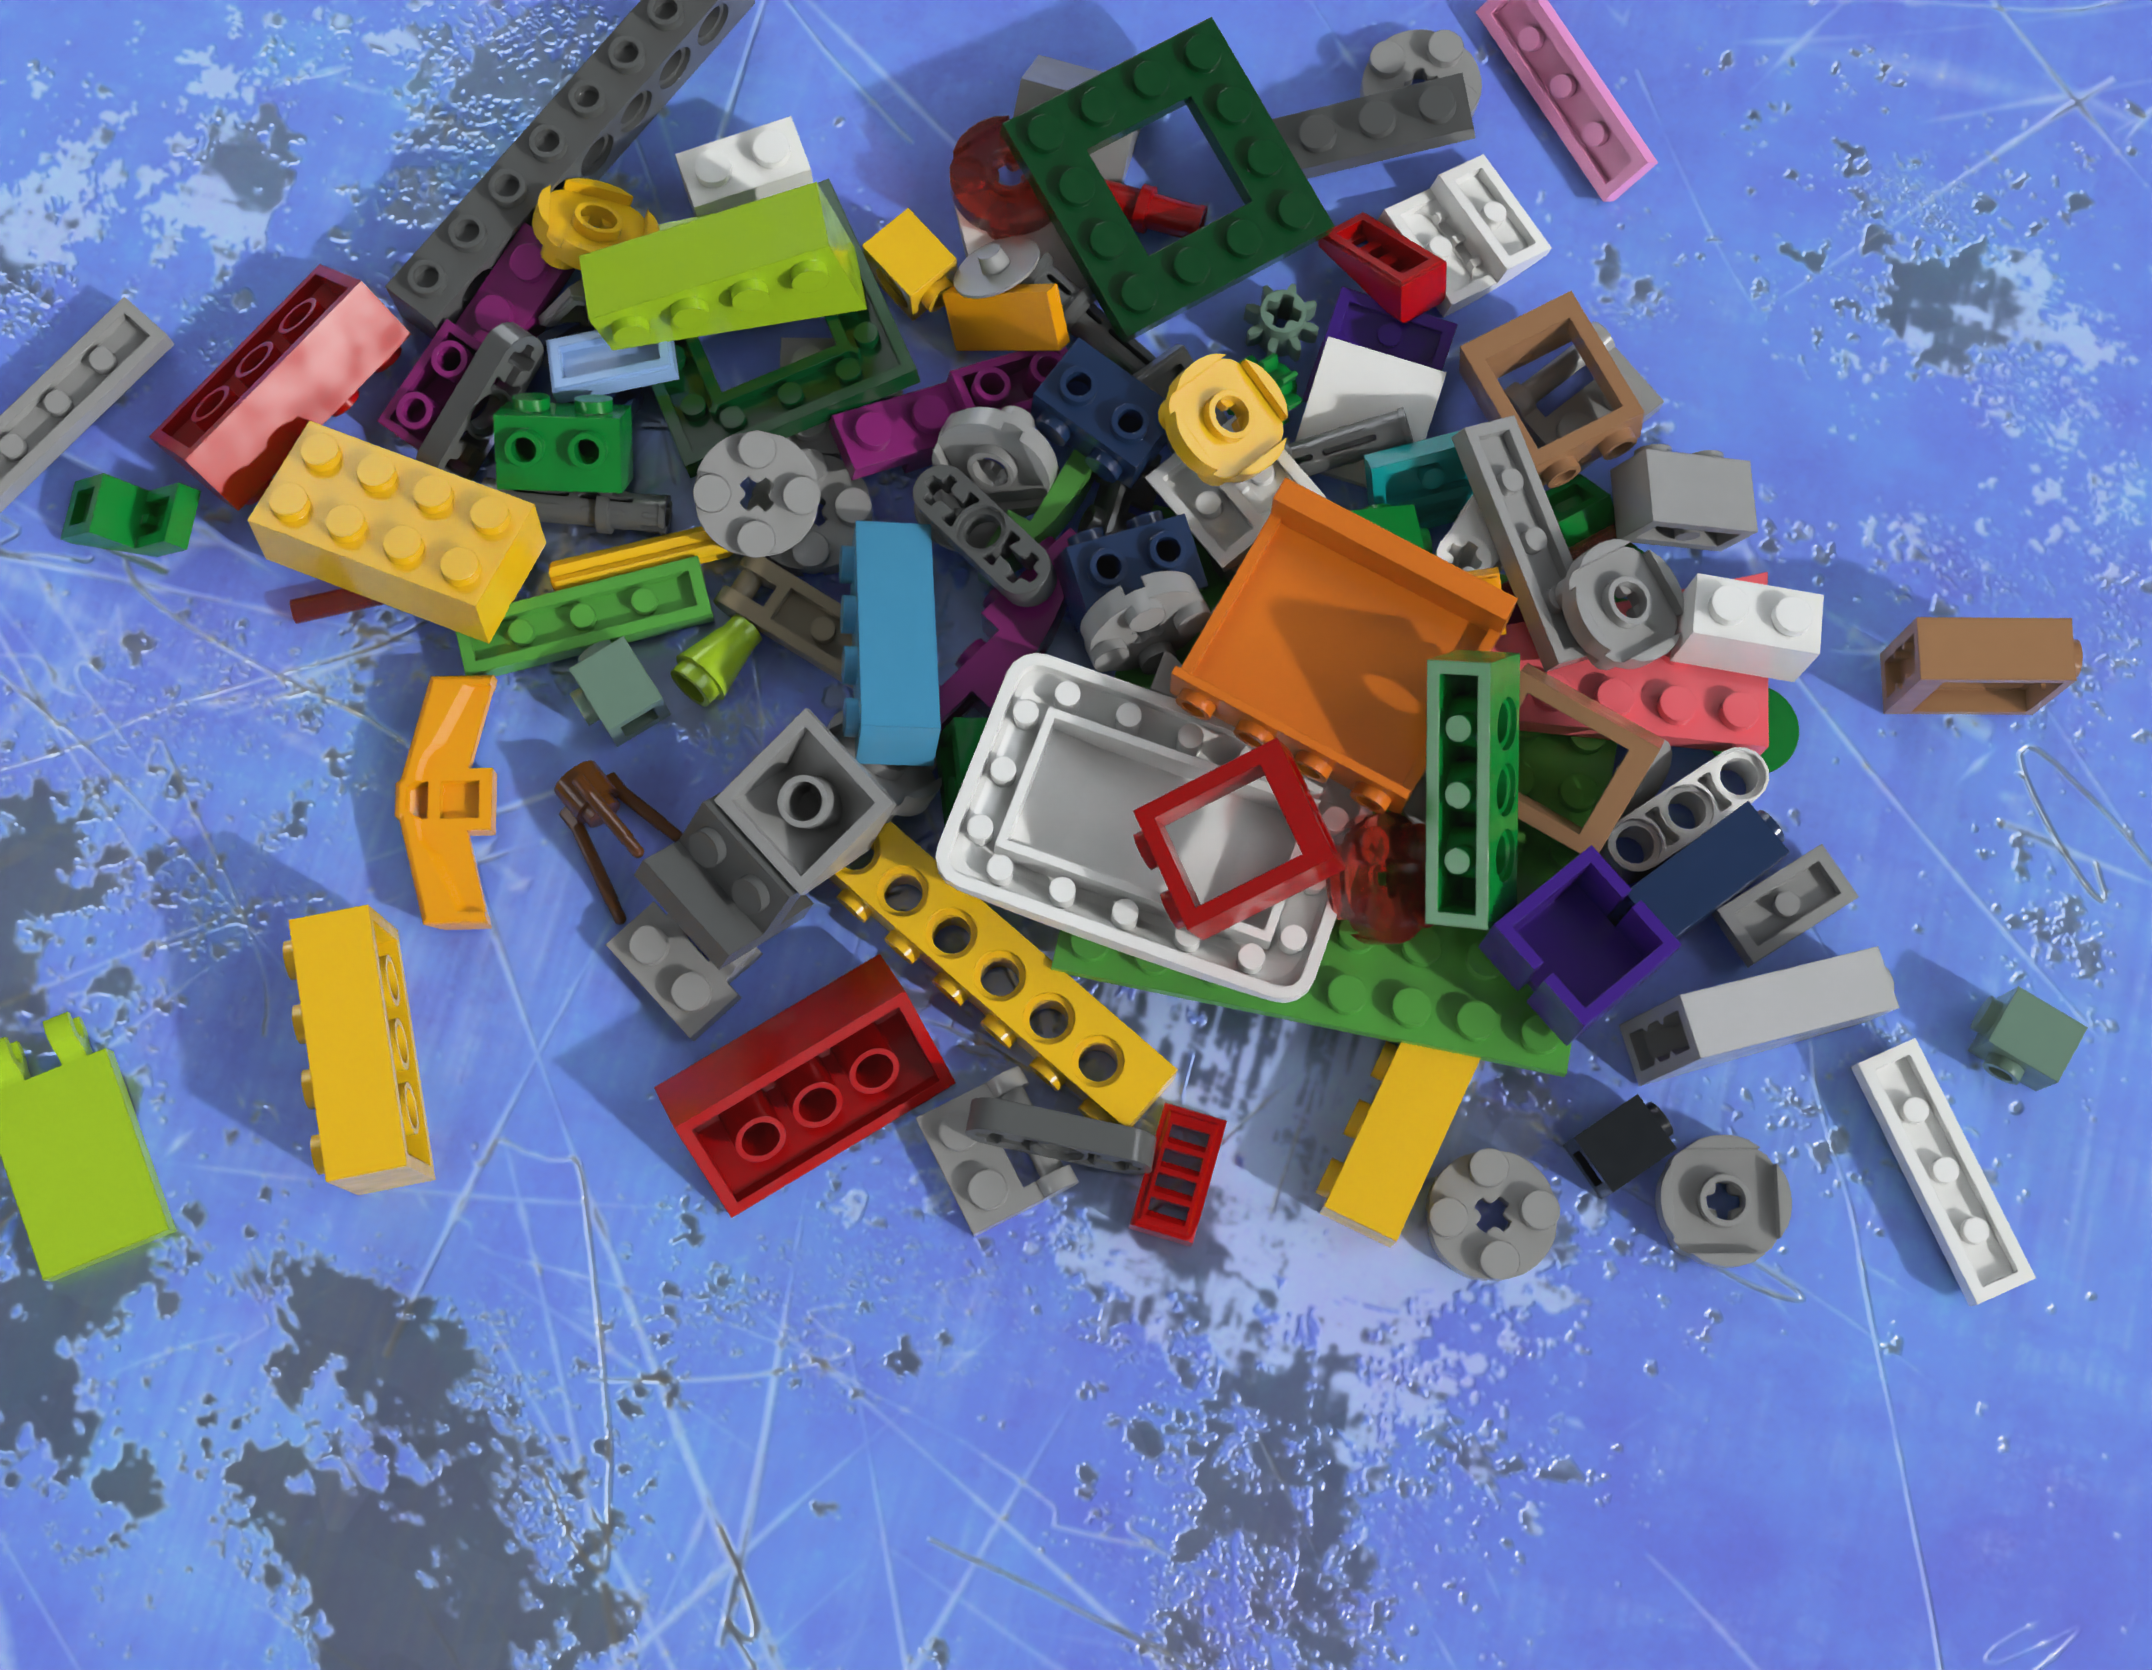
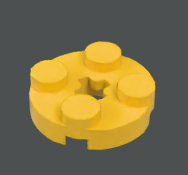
(567, 220)
(1200, 440)

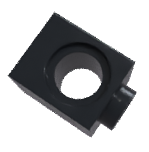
(1621, 1145)

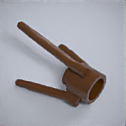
(593, 800)

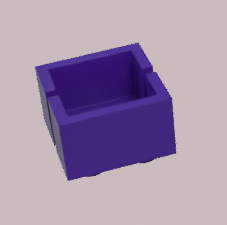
(1571, 949)

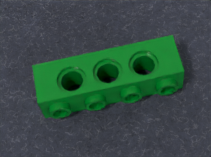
(1472, 787)

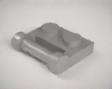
(1585, 405)
(982, 1173)

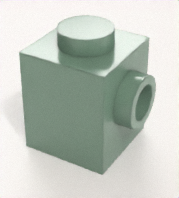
(616, 690)
(2024, 1039)

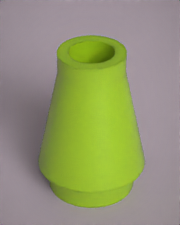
(715, 661)

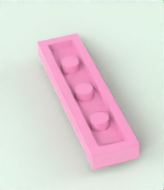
(1569, 93)

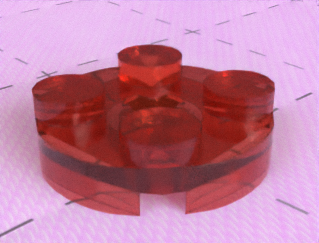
(975, 186)
(1381, 912)

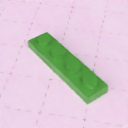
(577, 617)

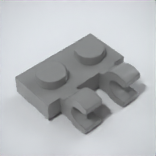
(677, 972)

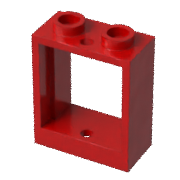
(1316, 863)

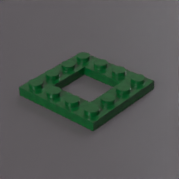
(1192, 70)
(856, 371)

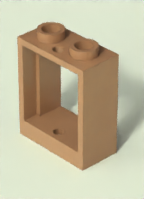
(1530, 338)
(1979, 665)
(1642, 750)

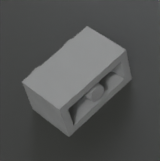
(1683, 499)

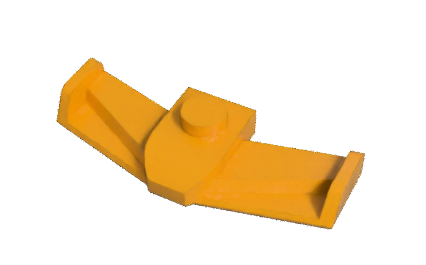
(448, 801)

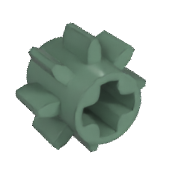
(1286, 306)

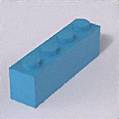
(892, 644)

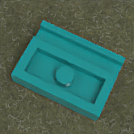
(1421, 475)

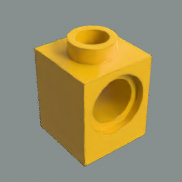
(911, 264)

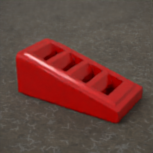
(1389, 267)
(1162, 1225)

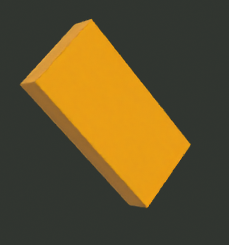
(1015, 320)

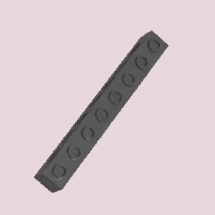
(570, 138)

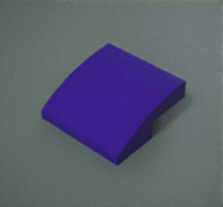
(1366, 324)

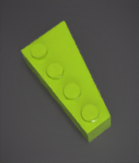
(725, 273)

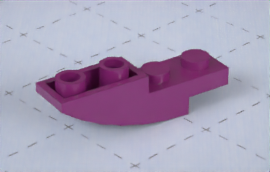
(515, 292)
(908, 426)
(1012, 634)

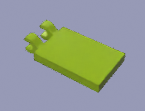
(77, 1154)

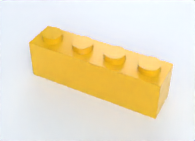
(1395, 1139)

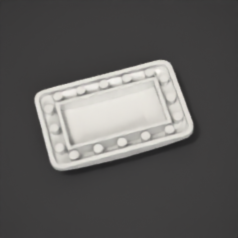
(1053, 825)

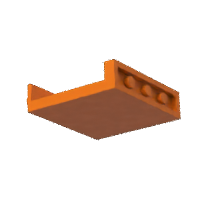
(1333, 645)

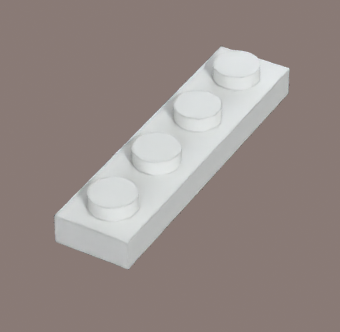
(1943, 1172)

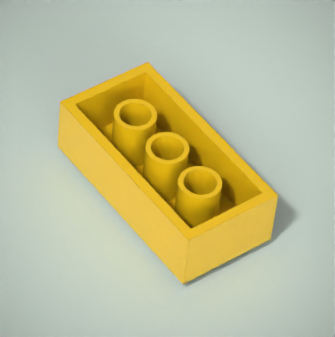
(398, 531)
(358, 1051)

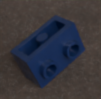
(1100, 414)
(1101, 563)

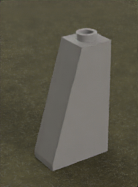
(1758, 1014)

